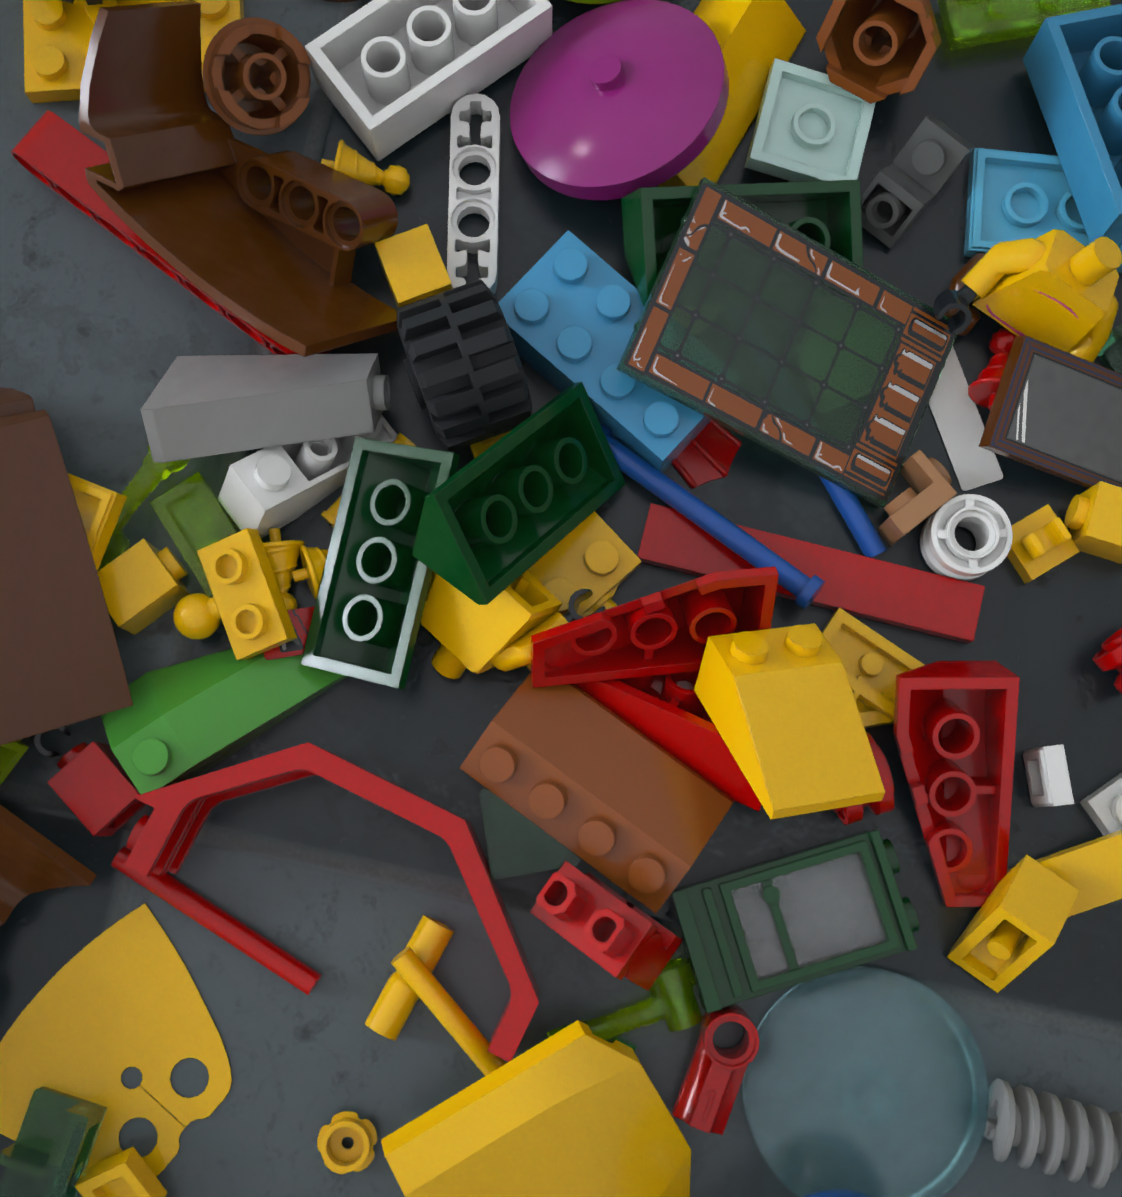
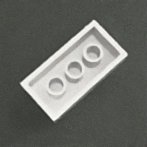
(411, 60)

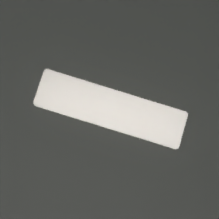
(962, 428)

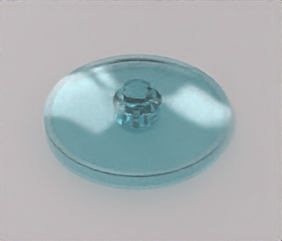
(866, 1087)

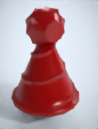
(986, 385)

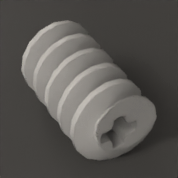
(1053, 1130)

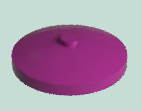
(619, 99)

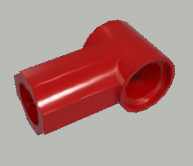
(715, 1072)

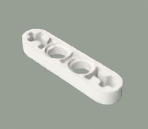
(477, 199)

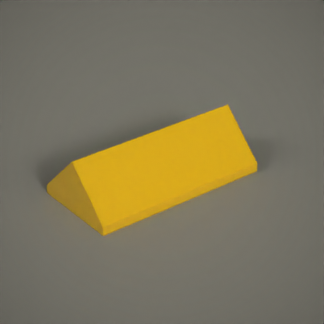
(750, 40)

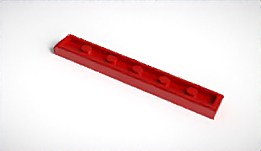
(852, 581)

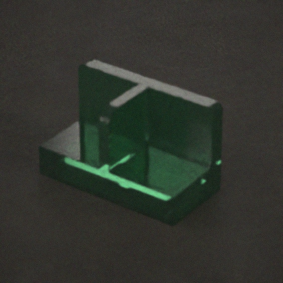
(51, 1146)

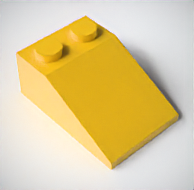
(789, 719)

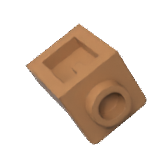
(908, 509)

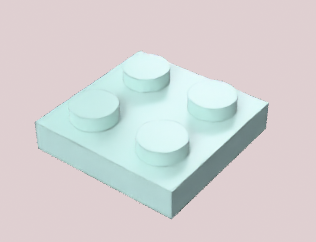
(808, 127)

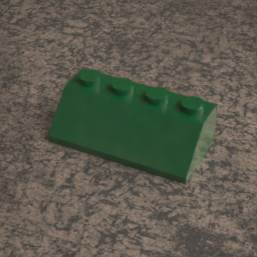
(818, 209)

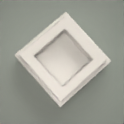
(1048, 776)

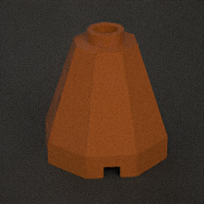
(878, 45)

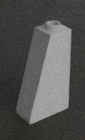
(262, 402)

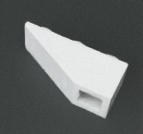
(289, 479)

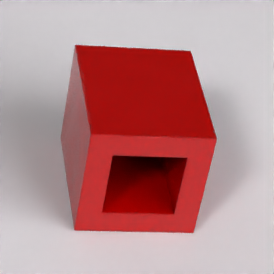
(96, 788)

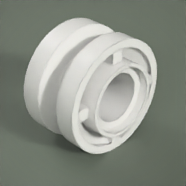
(986, 522)

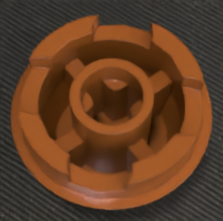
(257, 76)

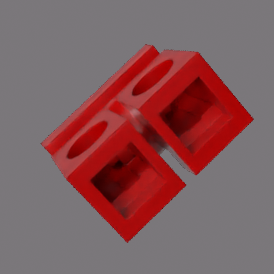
(605, 926)

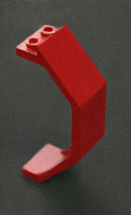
(180, 810)

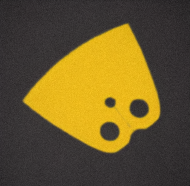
(110, 1010)

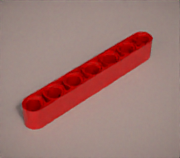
(58, 158)

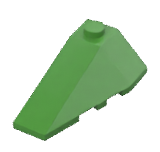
(204, 712)

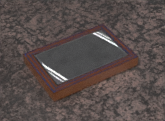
(1058, 415)

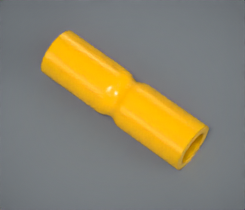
(397, 997)

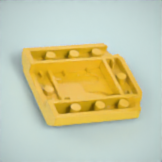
(548, 1124)

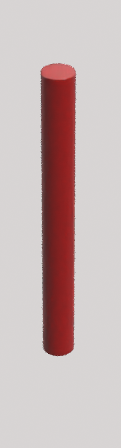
(223, 925)

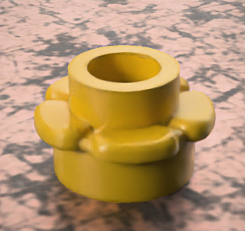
(342, 1159)

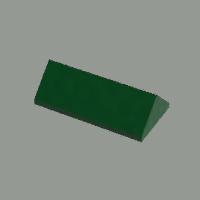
(518, 498)
(370, 580)

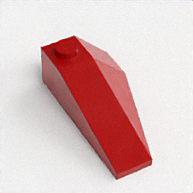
(655, 632)
(675, 719)
(958, 757)

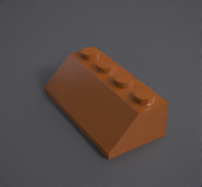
(598, 788)

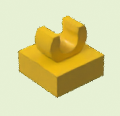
(1040, 544)

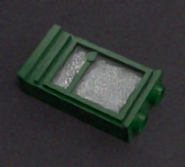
(794, 918)

